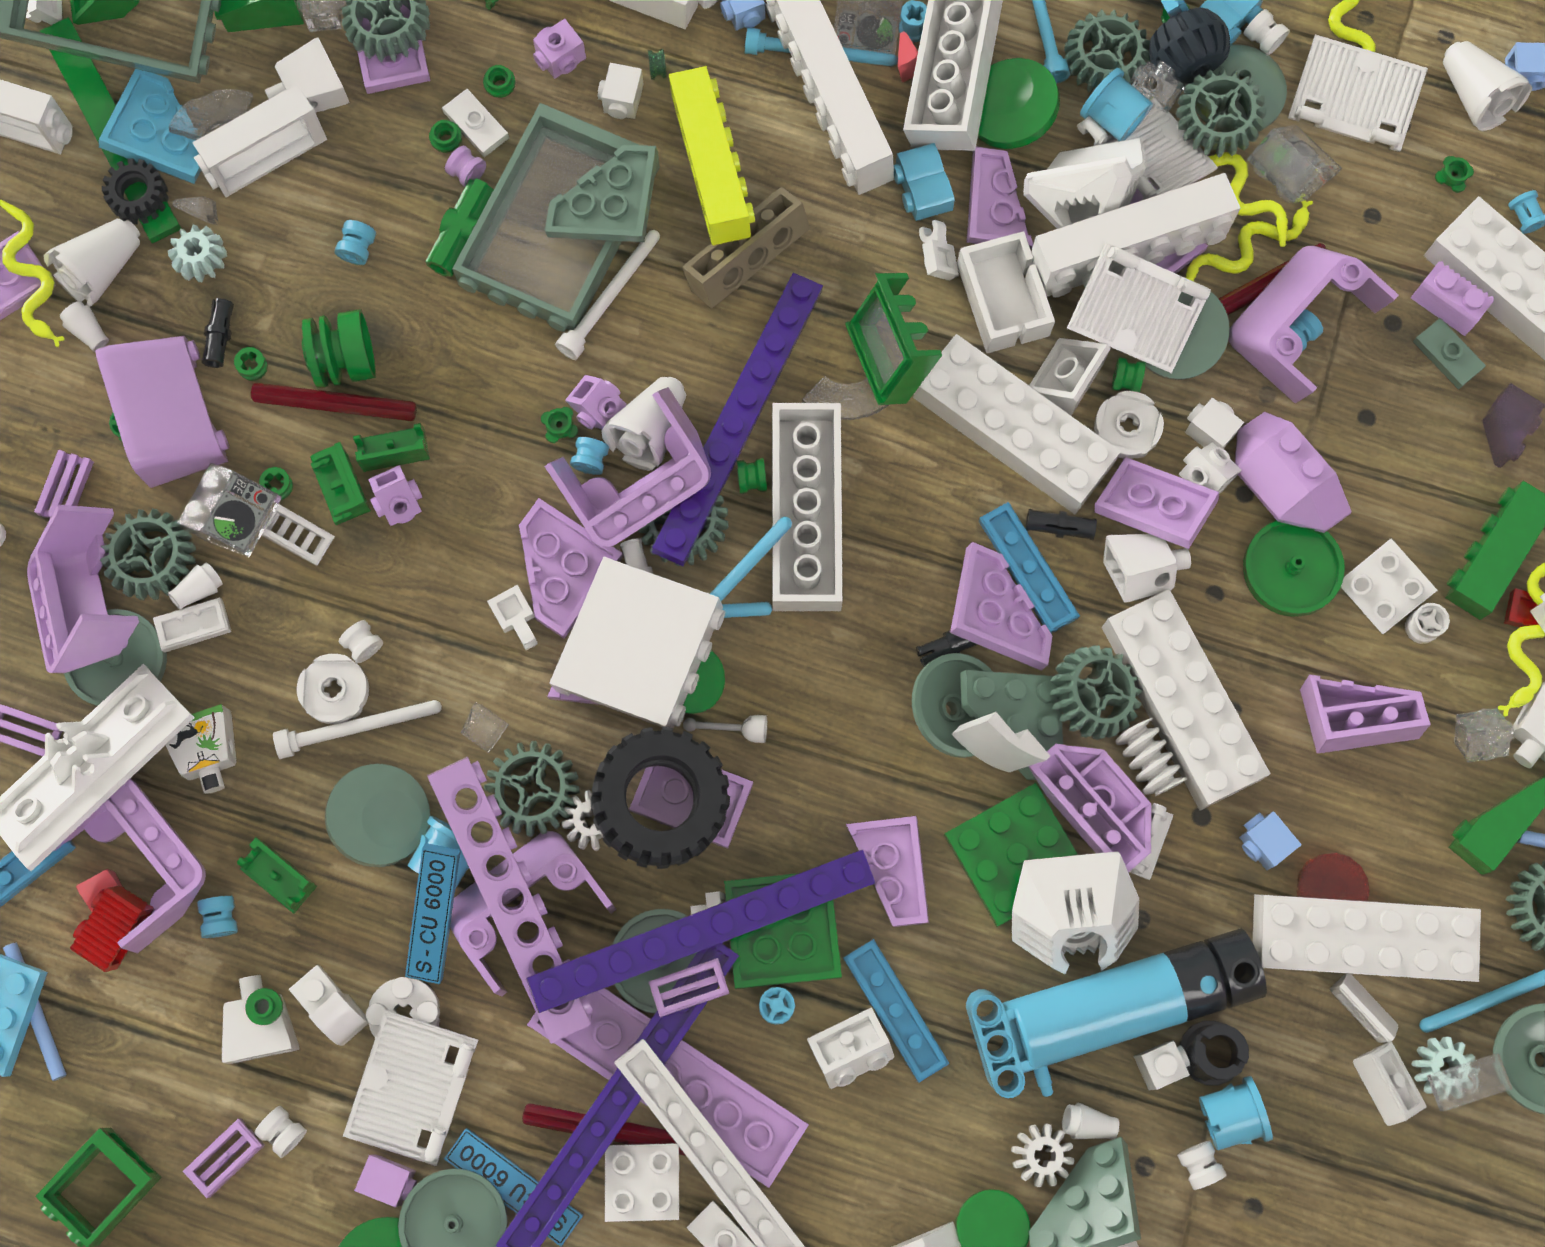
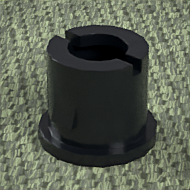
(1200, 1068)

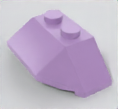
(1289, 474)
(1097, 800)

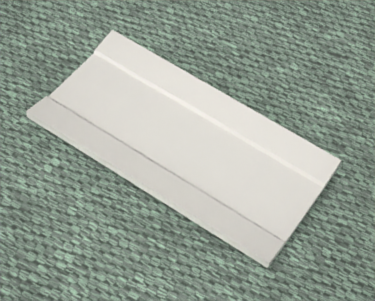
(88, 765)

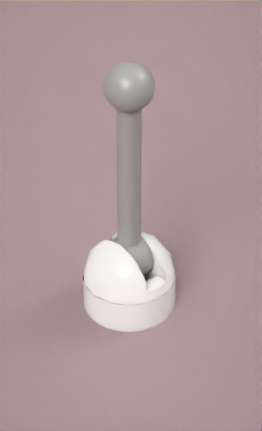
(753, 728)

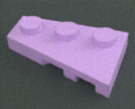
(993, 198)
(896, 866)

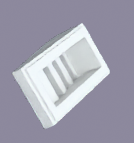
(302, 524)

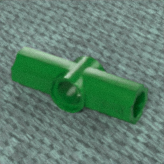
(457, 226)

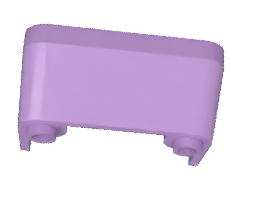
(1264, 330)
(616, 515)
(69, 591)
(543, 856)
(184, 875)

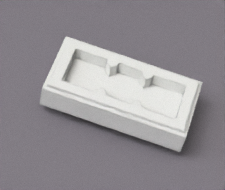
(475, 122)
(192, 624)
(716, 1229)

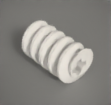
(1149, 758)

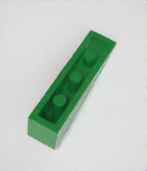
(1493, 833)

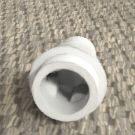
(83, 324)
(196, 585)
(1088, 1123)

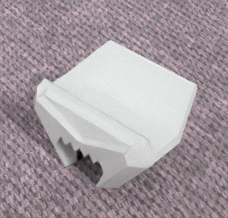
(1087, 181)
(1074, 907)

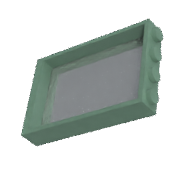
(509, 248)

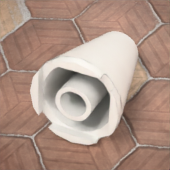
(1484, 84)
(93, 259)
(642, 425)

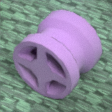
(464, 165)

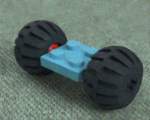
(1190, 41)

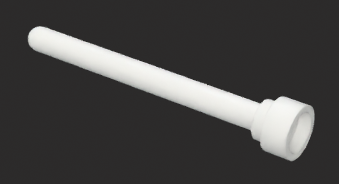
(572, 342)
(289, 742)

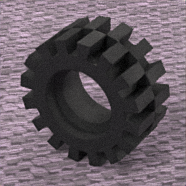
(128, 175)

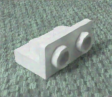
(851, 1048)

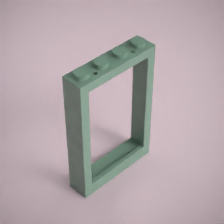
(12, 24)

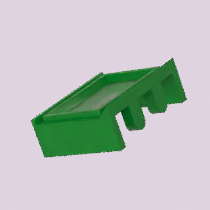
(887, 344)

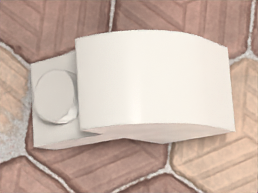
(329, 1007)

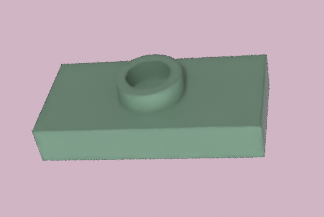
(1449, 353)

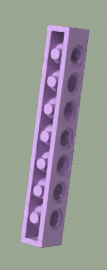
(446, 783)

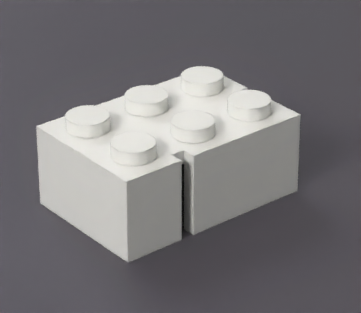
(1000, 296)

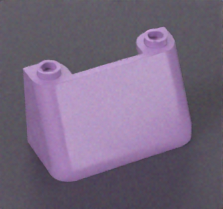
(161, 408)

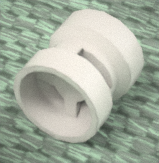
(1266, 32)
(1432, 617)
(280, 1131)
(1201, 1165)

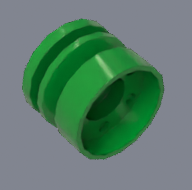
(340, 348)

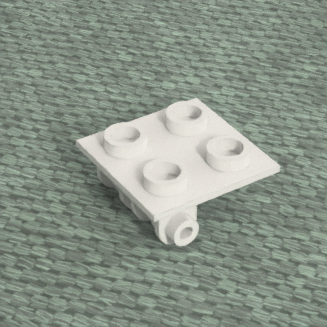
(1387, 586)
(642, 1182)

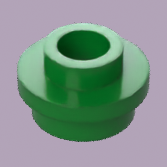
(495, 74)
(442, 128)
(275, 1006)

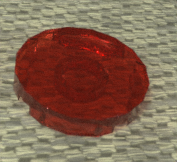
(1333, 878)

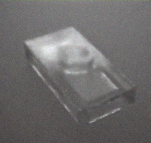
(1469, 1082)

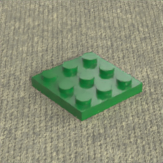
(998, 842)
(788, 950)

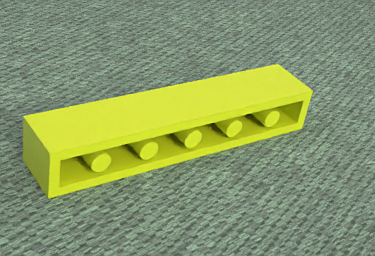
(710, 155)

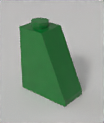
(258, 14)

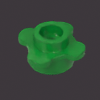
(1458, 166)
(555, 416)

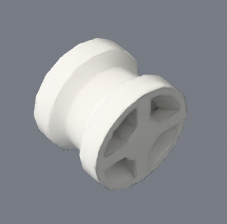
(360, 641)

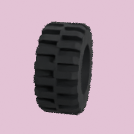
(671, 751)

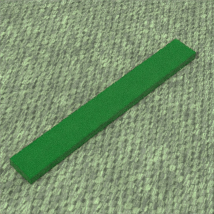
(97, 108)

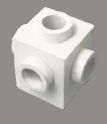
(1210, 467)

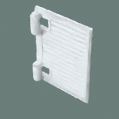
(1358, 92)
(1168, 158)
(1138, 308)
(409, 1087)

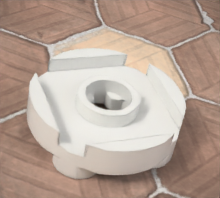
(1144, 415)
(347, 703)
(401, 993)

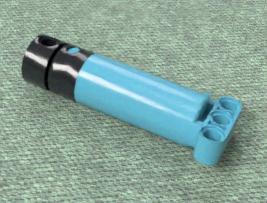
(1114, 1007)

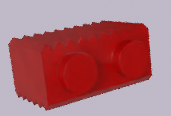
(113, 917)

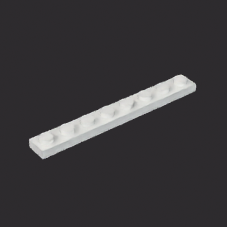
(705, 1148)

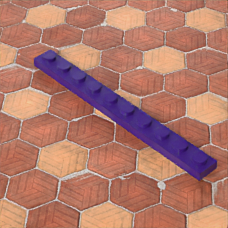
(740, 416)
(699, 931)
(606, 1116)

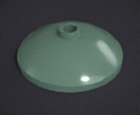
(1262, 72)
(934, 689)
(1518, 1043)

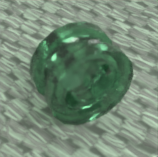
(657, 64)

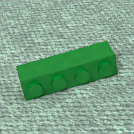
(1500, 551)

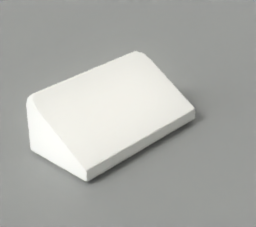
(1365, 1008)
(1389, 1084)

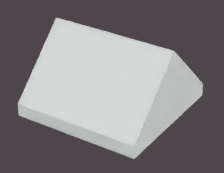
(1069, 372)

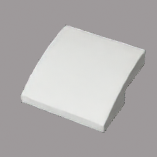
(998, 745)

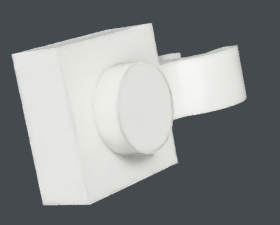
(938, 255)
(513, 613)

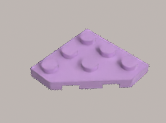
(559, 565)
(998, 611)

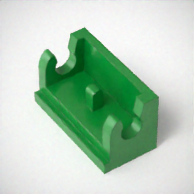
(391, 448)
(339, 483)
(276, 875)

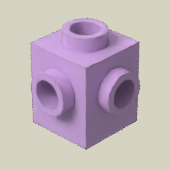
(558, 49)
(595, 401)
(395, 496)

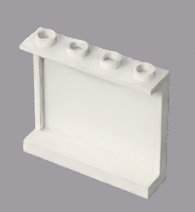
(638, 643)

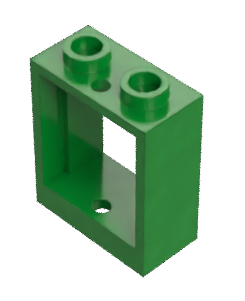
(125, 1158)

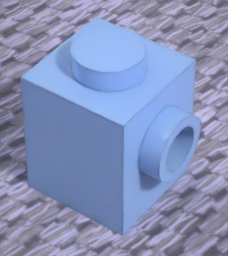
(743, 12)
(1528, 61)
(1268, 840)

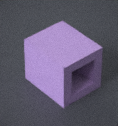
(386, 1180)

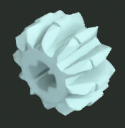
(192, 243)
(1436, 1055)

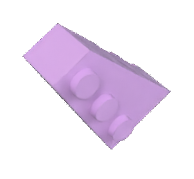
(1361, 716)

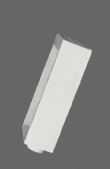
(33, 118)
(259, 141)

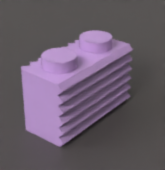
(1452, 298)

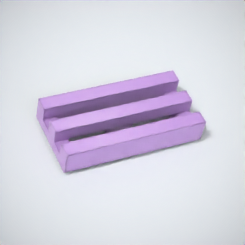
(54, 478)
(25, 731)
(718, 977)
(247, 1136)

